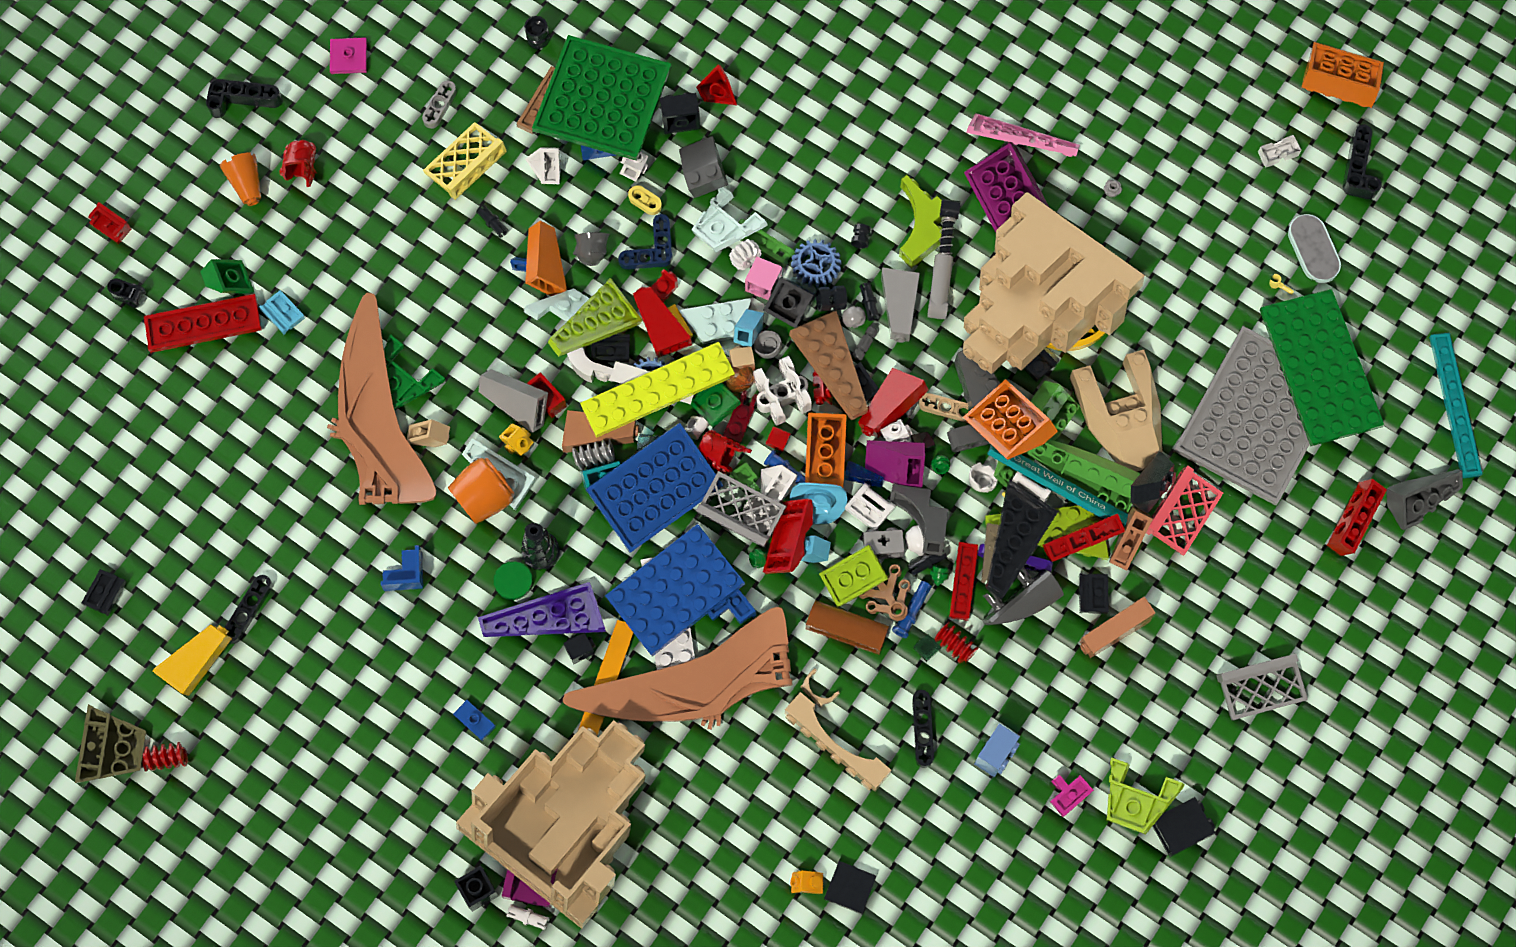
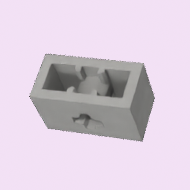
(893, 539)

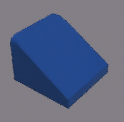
(518, 264)

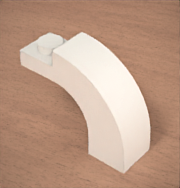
(586, 368)

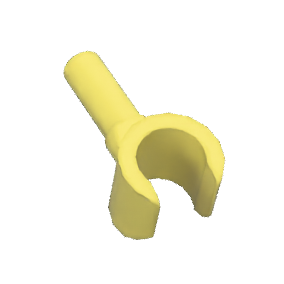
(1279, 284)

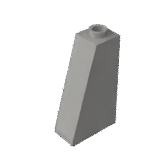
(899, 297)
(515, 398)

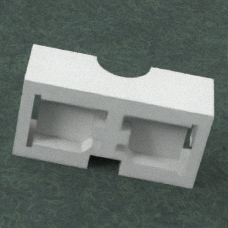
(1273, 153)

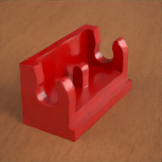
(109, 223)

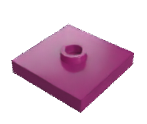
(348, 55)

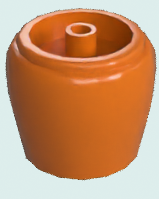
(481, 490)

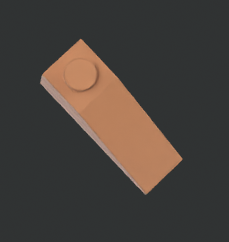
(1130, 540)

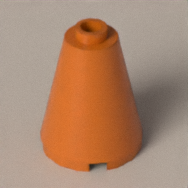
(243, 176)

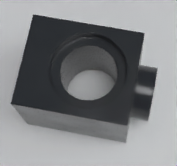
(579, 648)

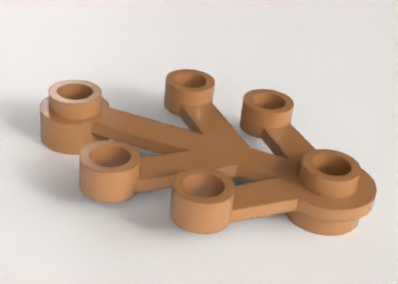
(886, 593)

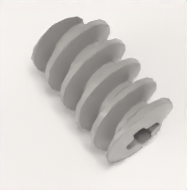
(594, 455)

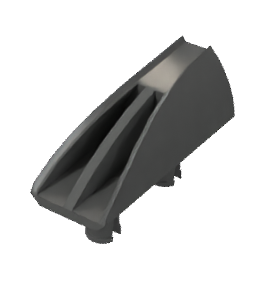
(1030, 599)

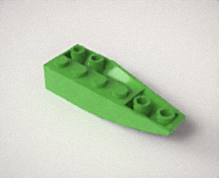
(1057, 406)
(1088, 471)

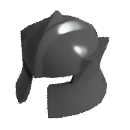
(591, 247)

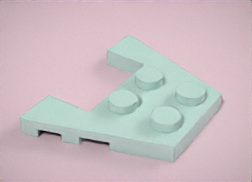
(719, 228)
(562, 305)

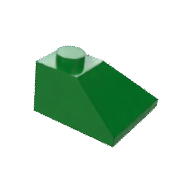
(226, 276)

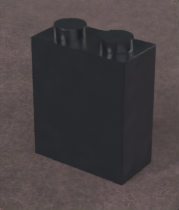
(1183, 827)

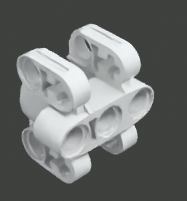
(775, 404)

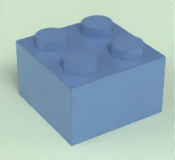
(997, 749)

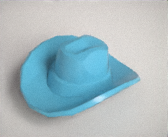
(827, 500)

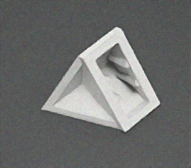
(546, 165)
(777, 482)

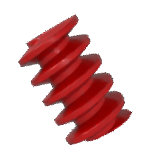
(955, 643)
(164, 757)

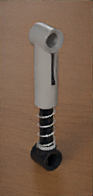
(943, 261)

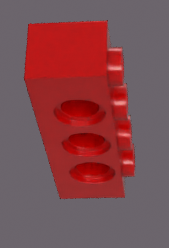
(1356, 517)

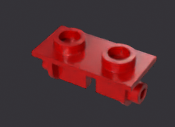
(821, 393)

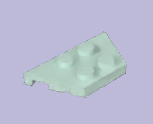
(715, 321)

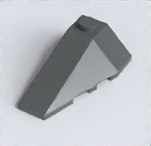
(1417, 497)

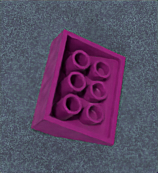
(1001, 182)

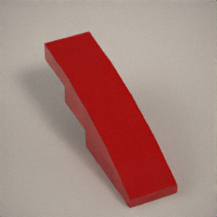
(1083, 538)

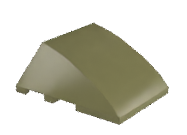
(108, 747)

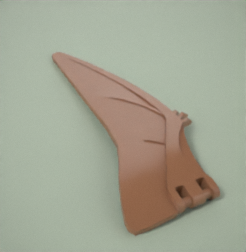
(369, 419)
(700, 686)

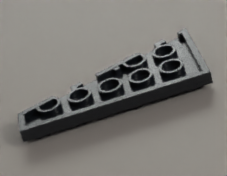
(1019, 531)

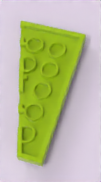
(597, 319)
(1065, 522)

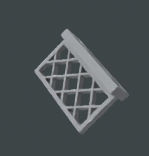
(729, 521)
(1257, 670)

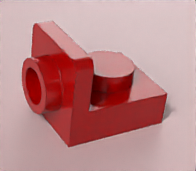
(665, 285)

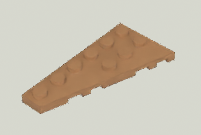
(829, 355)

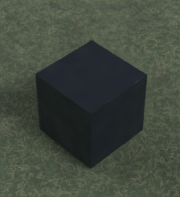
(476, 888)

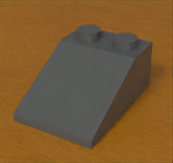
(702, 167)

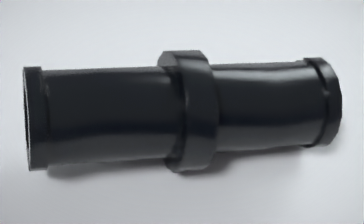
(492, 221)
(869, 301)
(925, 562)

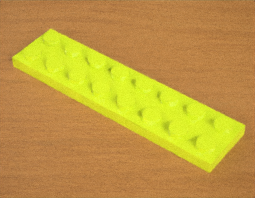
(657, 389)

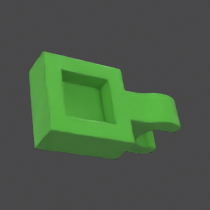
(746, 476)

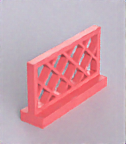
(1172, 498)

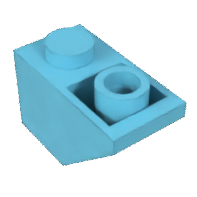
(816, 549)

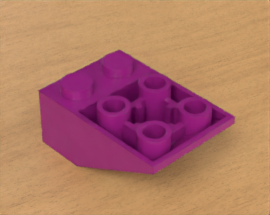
(897, 461)

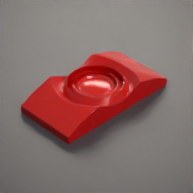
(789, 536)

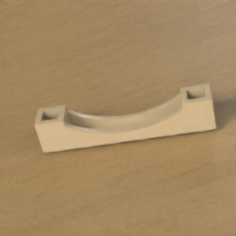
(870, 771)

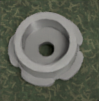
(1112, 192)

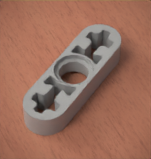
(439, 96)

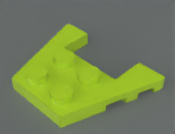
(1134, 807)

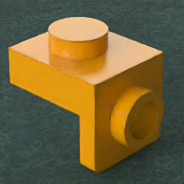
(807, 882)

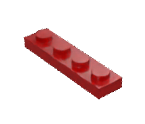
(963, 581)

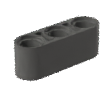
(965, 438)

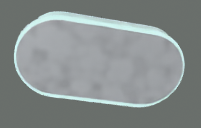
(1314, 248)

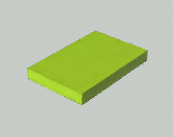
(853, 576)

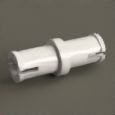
(528, 917)

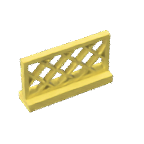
(474, 167)

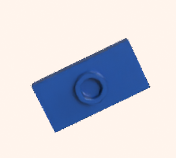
(474, 720)

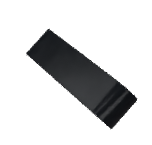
(267, 95)
(1359, 160)

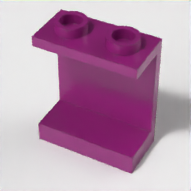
(517, 890)

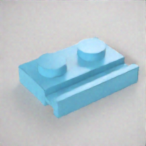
(282, 312)

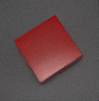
(778, 439)

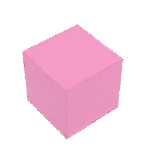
(762, 278)

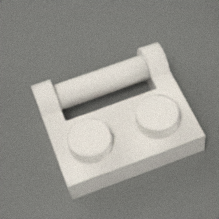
(1031, 486)
(867, 512)

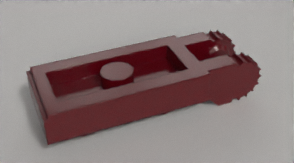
(740, 419)

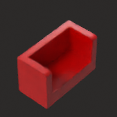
(555, 400)

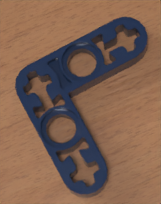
(654, 253)

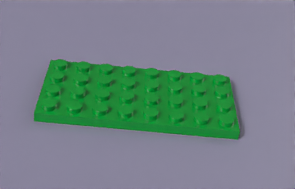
(1321, 367)

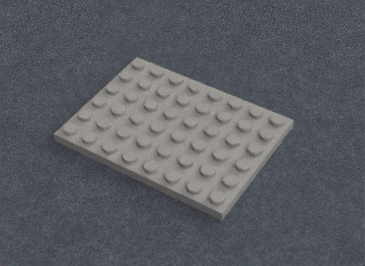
(1248, 421)

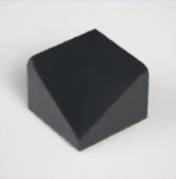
(924, 438)

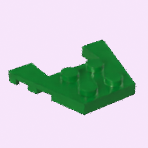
(402, 385)

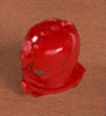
(302, 157)
(720, 450)

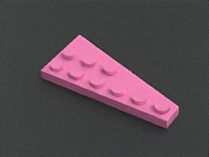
(1016, 135)

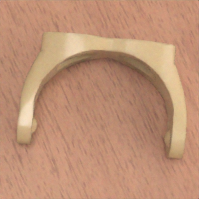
(818, 700)

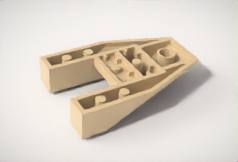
(1127, 426)

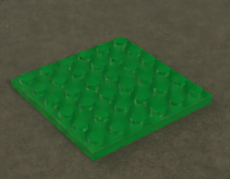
(602, 97)

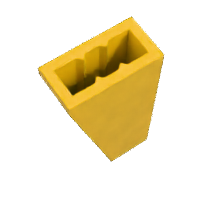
(193, 660)

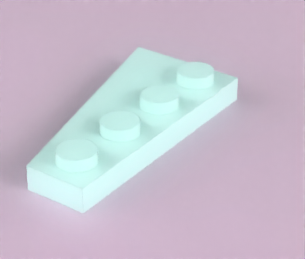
(517, 479)

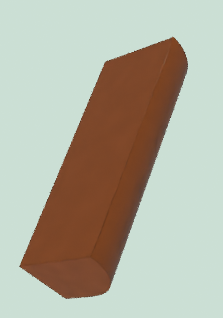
(847, 627)

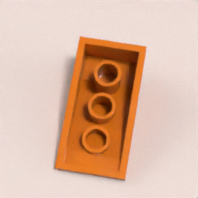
(825, 448)

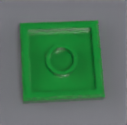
(715, 403)

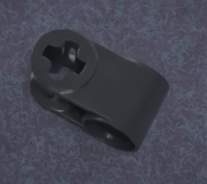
(129, 293)

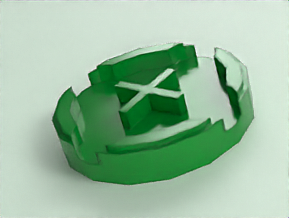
(513, 580)

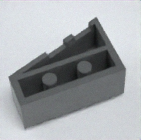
(974, 380)

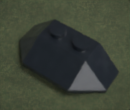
(1152, 483)

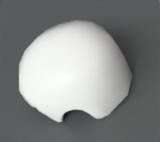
(982, 478)
(914, 540)

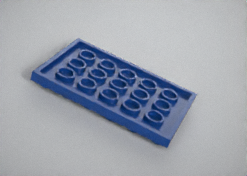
(653, 487)
(675, 590)

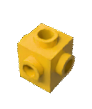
(516, 440)

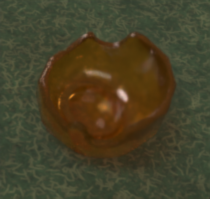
(743, 381)

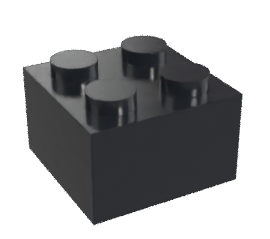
(680, 113)
(789, 302)

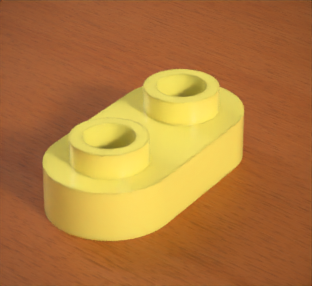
(646, 200)

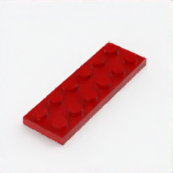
(202, 323)

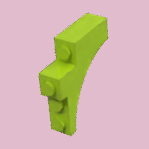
(925, 233)

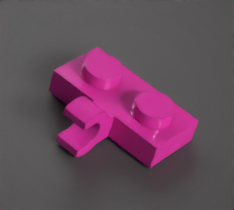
(1070, 794)

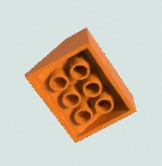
(1343, 75)
(1010, 421)

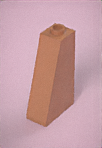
(579, 432)
(1117, 627)

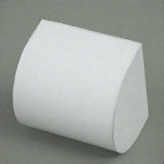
(696, 427)

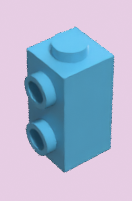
(748, 327)

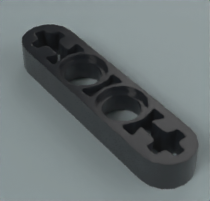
(251, 611)
(922, 728)

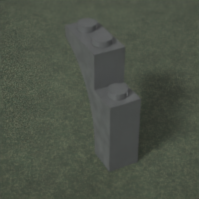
(929, 519)

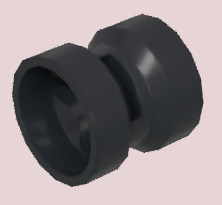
(861, 235)

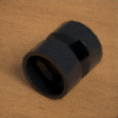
(537, 32)
(831, 298)

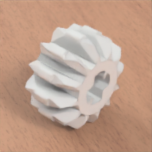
(744, 254)

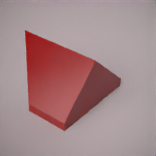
(716, 88)

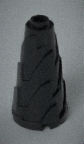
(539, 547)

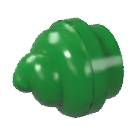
(941, 464)
(757, 558)
(939, 574)

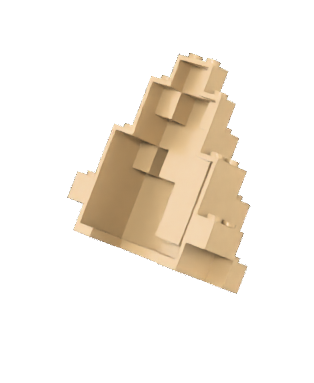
(1044, 289)
(561, 817)

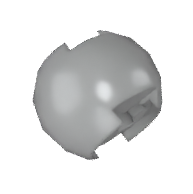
(853, 317)

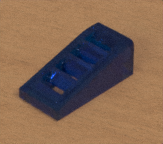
(861, 475)

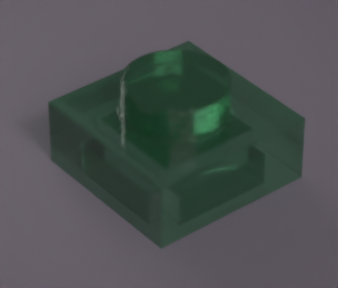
(927, 647)

